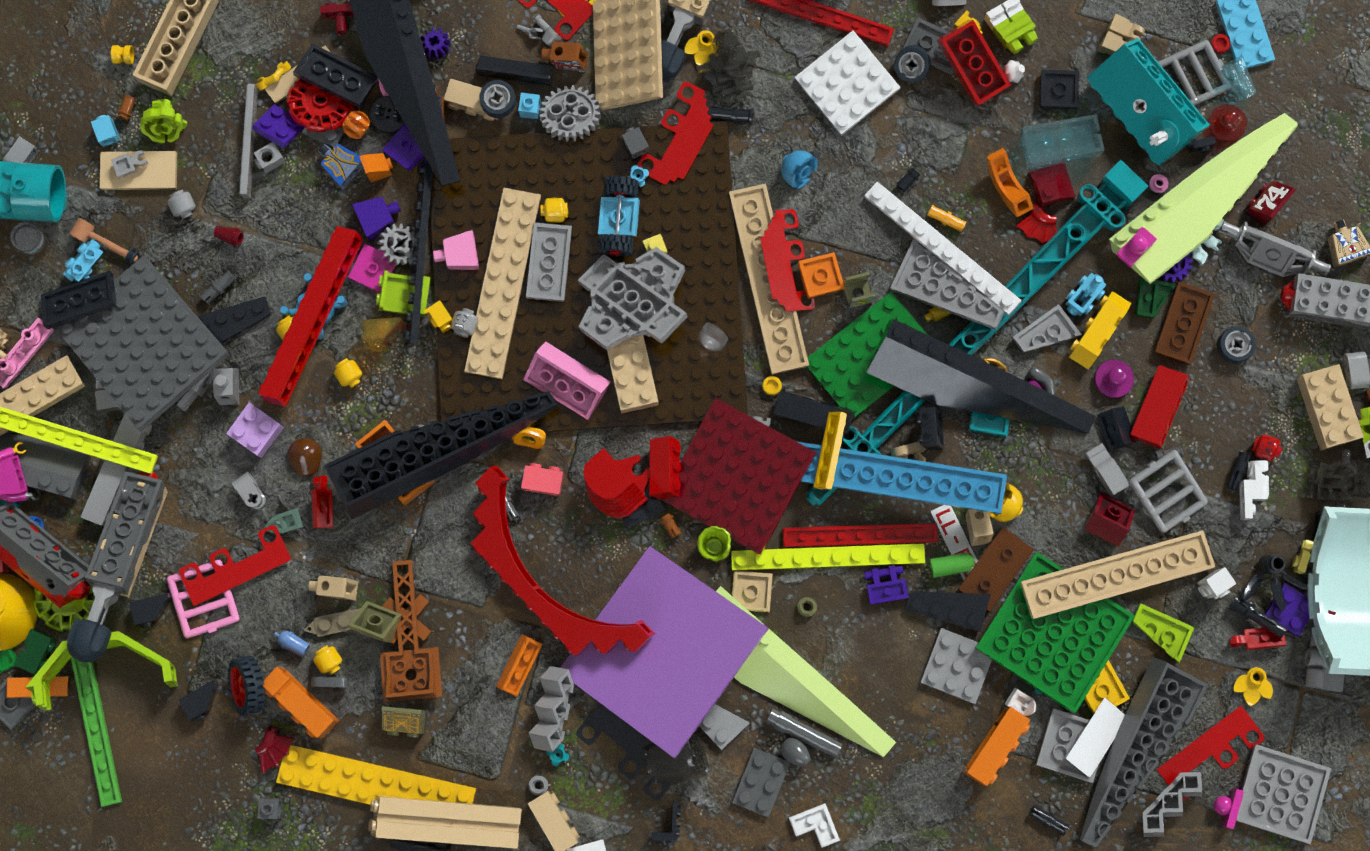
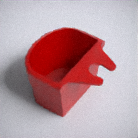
(613, 484)

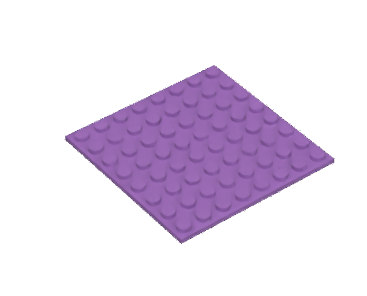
(686, 663)

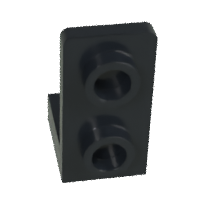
(1203, 145)
(663, 837)

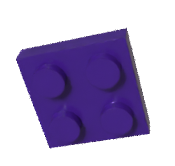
(277, 126)
(1295, 613)

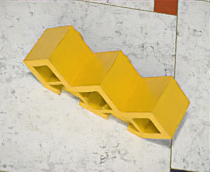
(1099, 329)

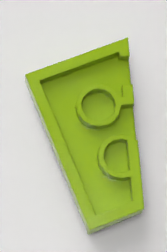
(1164, 630)

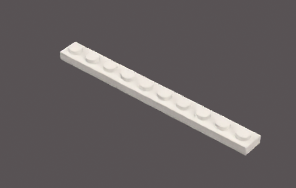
(942, 248)

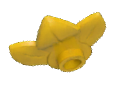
(699, 48)
(1253, 689)

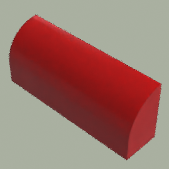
(1160, 406)

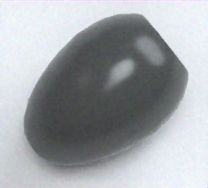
(795, 752)

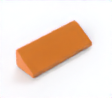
(519, 665)

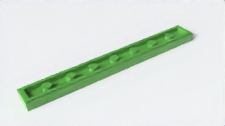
(96, 732)

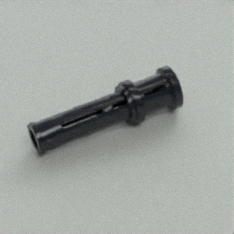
(734, 114)
(1249, 611)

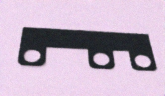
(605, 720)

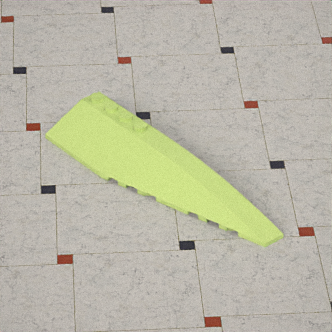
(1199, 202)
(791, 681)

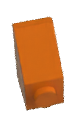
(376, 166)

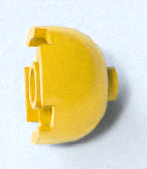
(1011, 506)

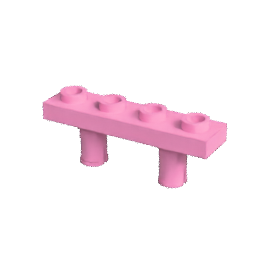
(23, 351)

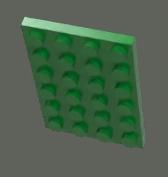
(844, 359)

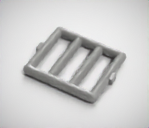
(1217, 64)
(1192, 487)

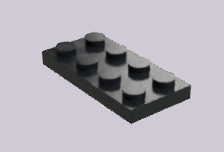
(335, 75)
(78, 300)

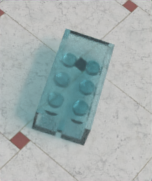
(1061, 141)

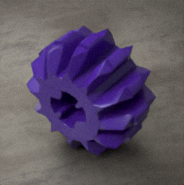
(437, 49)

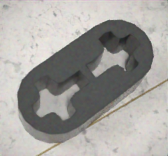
(333, 682)

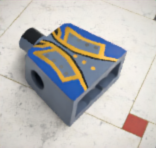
(340, 164)

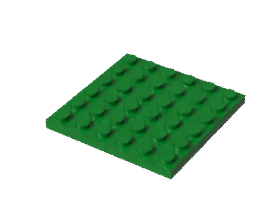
(1057, 651)

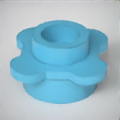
(635, 170)

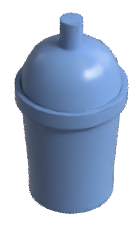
(292, 643)

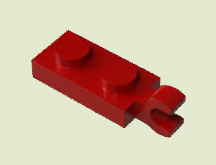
(322, 503)
(1257, 639)

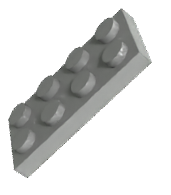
(549, 262)

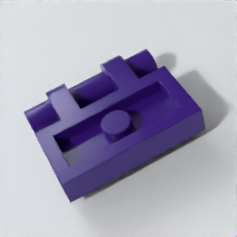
(889, 590)

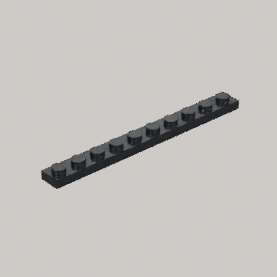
(417, 259)

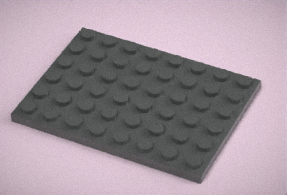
(146, 346)

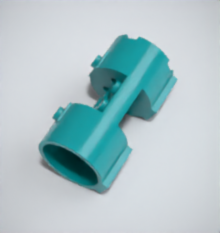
(32, 191)

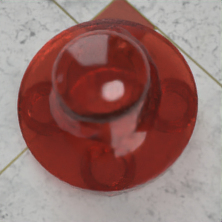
(1227, 123)

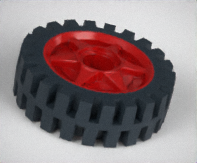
(246, 685)

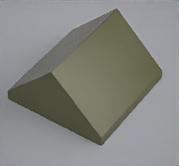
(376, 622)

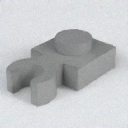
(126, 165)

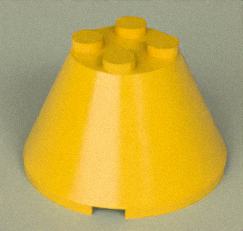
(16, 611)

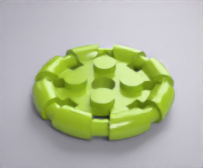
(71, 609)

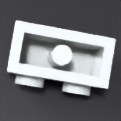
(1216, 584)

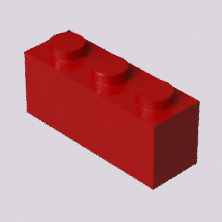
(664, 467)

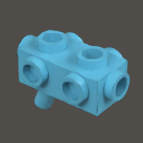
(81, 264)
(1090, 288)

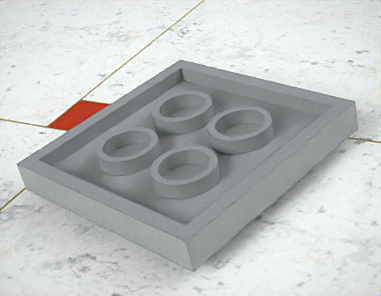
(956, 666)
(1058, 740)

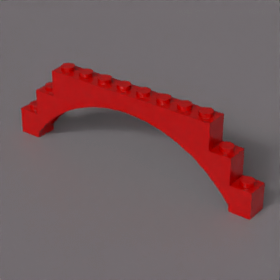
(501, 555)

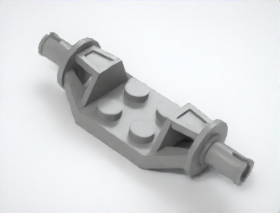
(1272, 252)

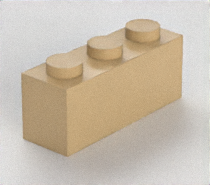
(465, 97)
(554, 821)

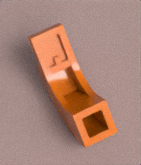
(1006, 183)

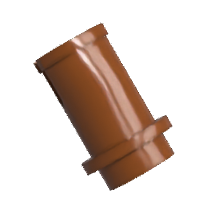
(126, 107)
(669, 524)

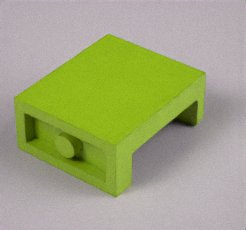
(394, 293)

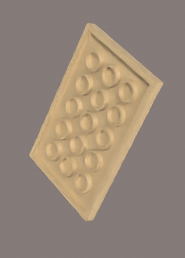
(627, 52)

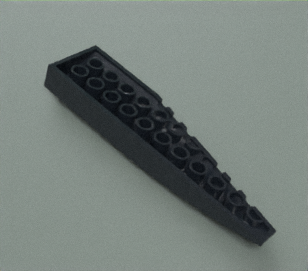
(399, 62)
(965, 382)
(427, 452)

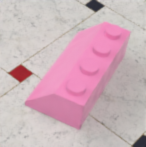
(566, 380)

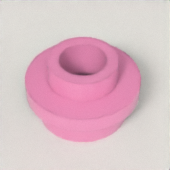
(1154, 187)

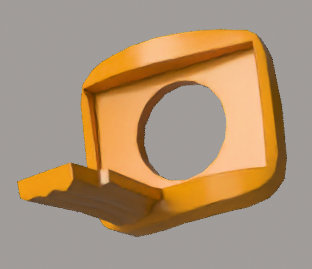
(538, 434)

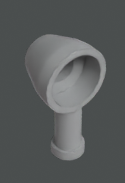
(550, 35)

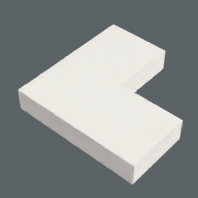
(818, 820)

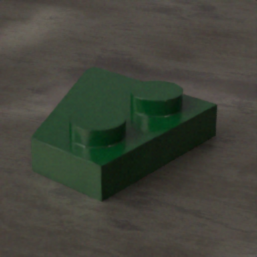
(1151, 297)

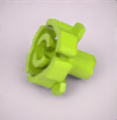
(161, 121)

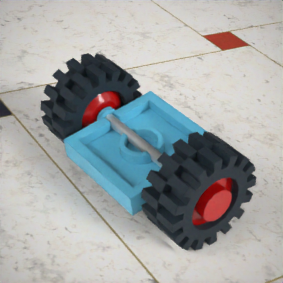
(618, 216)

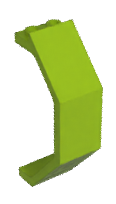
(41, 681)

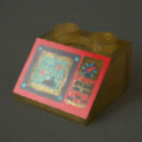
(381, 332)

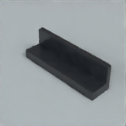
(515, 70)
(809, 410)

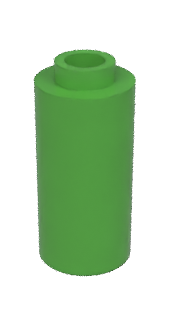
(951, 564)

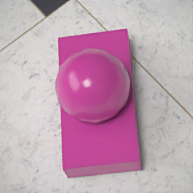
(1136, 246)
(1229, 807)

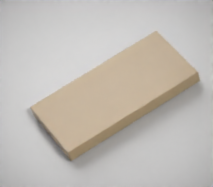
(157, 174)

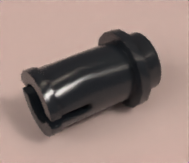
(911, 176)

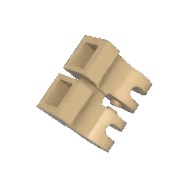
(1119, 29)

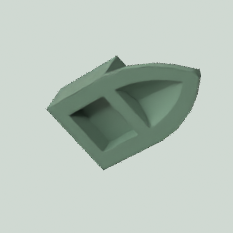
(286, 521)

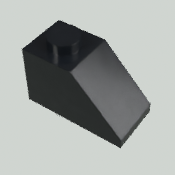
(149, 609)
(199, 701)

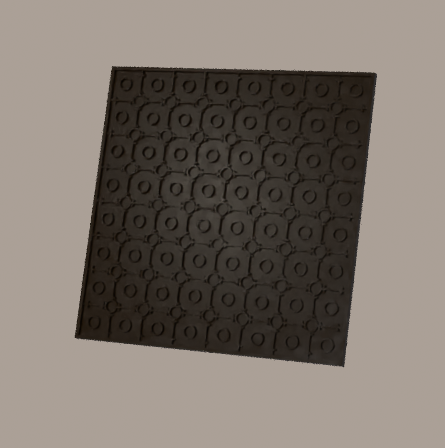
(696, 230)

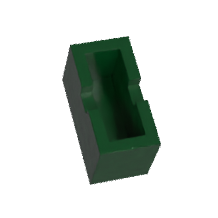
(36, 652)

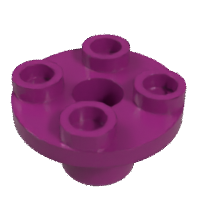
(1114, 379)

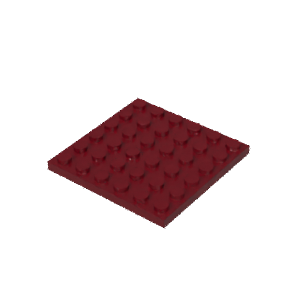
(740, 475)

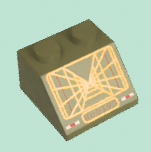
(403, 720)

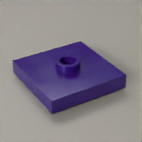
(403, 149)

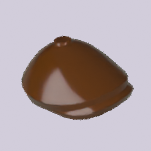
(305, 456)

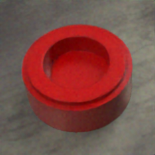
(1220, 43)

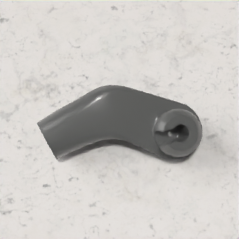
(1042, 379)

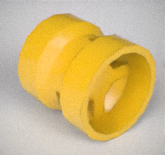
(122, 54)

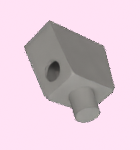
(226, 385)

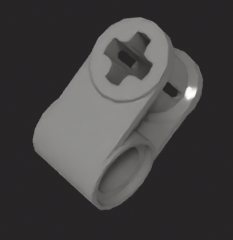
(247, 489)

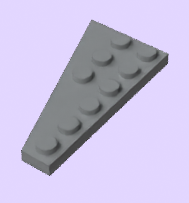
(937, 285)

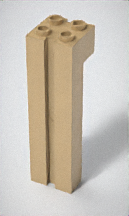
(444, 822)

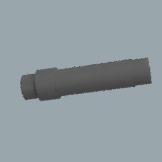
(786, 724)

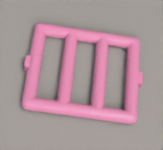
(183, 615)

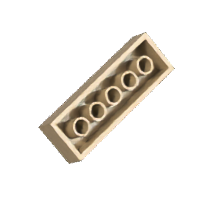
(173, 43)

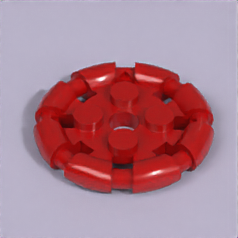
(315, 110)

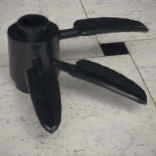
(1271, 565)

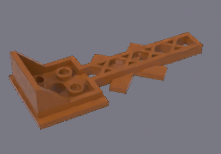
(398, 663)

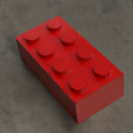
(973, 62)

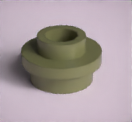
(811, 602)

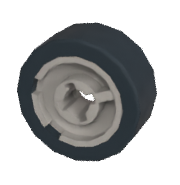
(919, 57)
(492, 107)
(1239, 354)

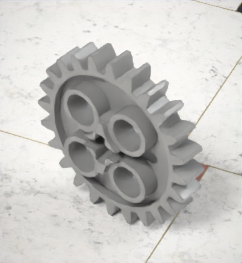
(570, 113)

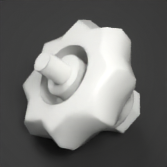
(1014, 71)

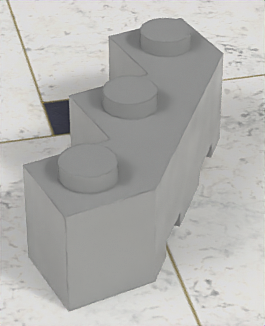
(552, 709)
(1170, 802)

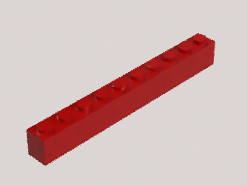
(310, 316)

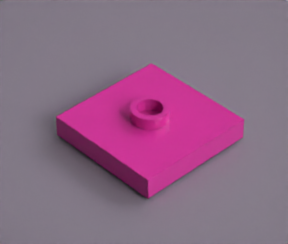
(370, 267)

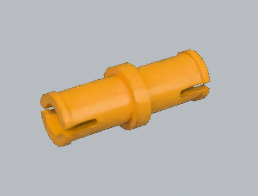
(946, 218)

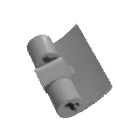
(1317, 674)

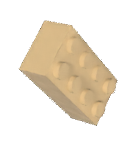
(632, 375)
(1329, 407)

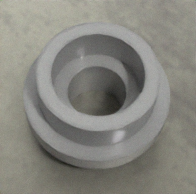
(532, 788)

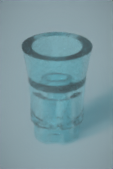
(1239, 78)

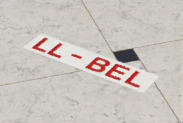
(952, 532)

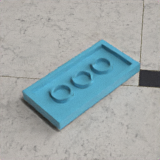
(1245, 31)

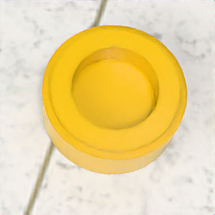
(772, 385)

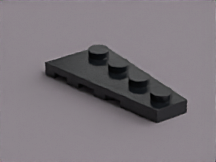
(236, 318)
(955, 608)

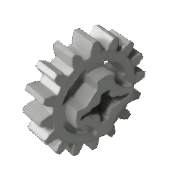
(391, 235)

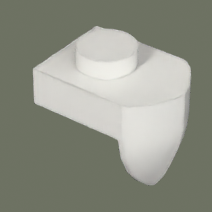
(1021, 702)

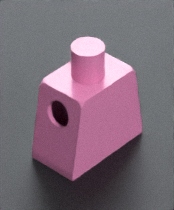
(459, 252)

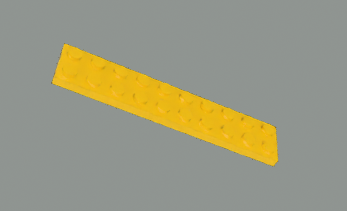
(363, 780)

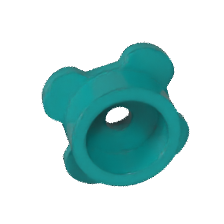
(563, 755)

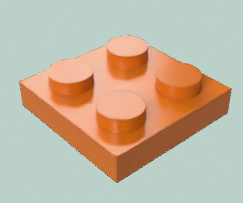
(821, 275)

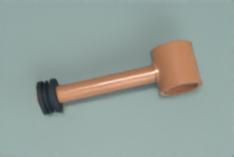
(84, 231)

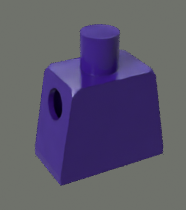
(375, 215)

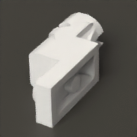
(1253, 489)

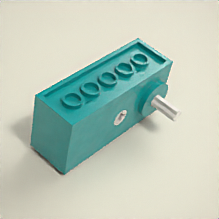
(1147, 101)

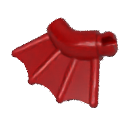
(1038, 224)

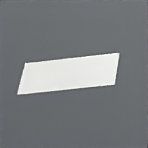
(1096, 738)

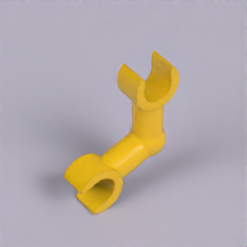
(264, 82)

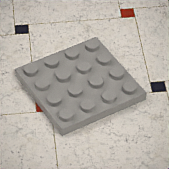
(1282, 793)

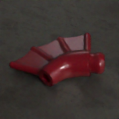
(273, 748)

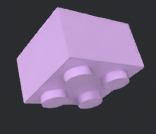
(255, 430)

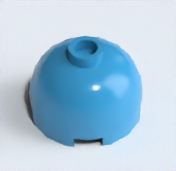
(797, 168)

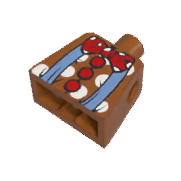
(566, 56)

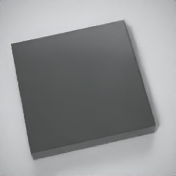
(13, 709)

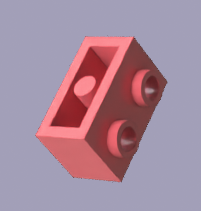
(542, 480)

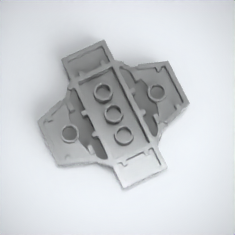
(632, 298)

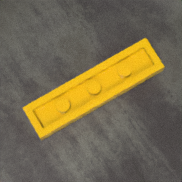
(830, 450)

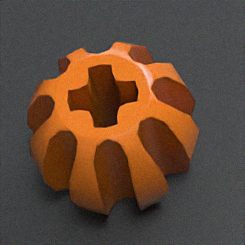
(356, 124)

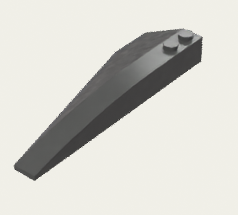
(49, 465)
(1154, 718)

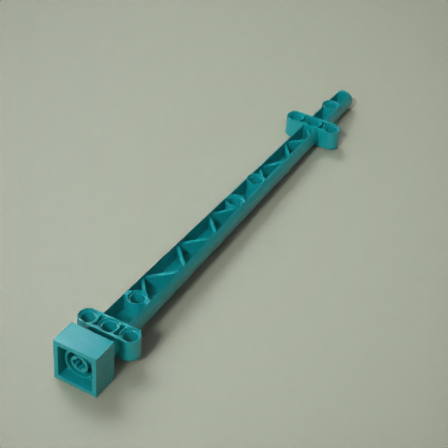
(1117, 190)

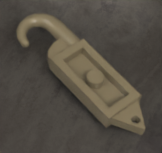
(332, 623)

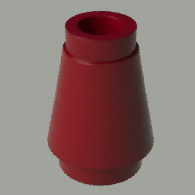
(229, 235)

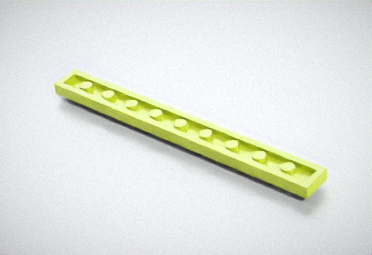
(77, 440)
(828, 557)

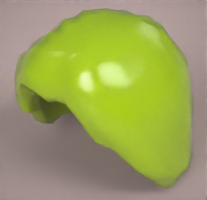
(714, 543)

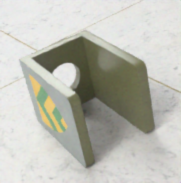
(858, 281)

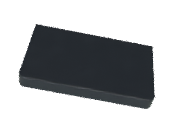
(1116, 428)

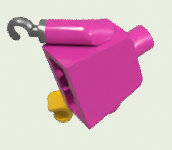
(11, 477)

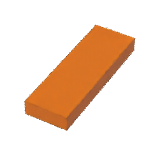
(16, 687)

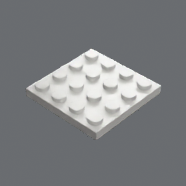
(847, 83)

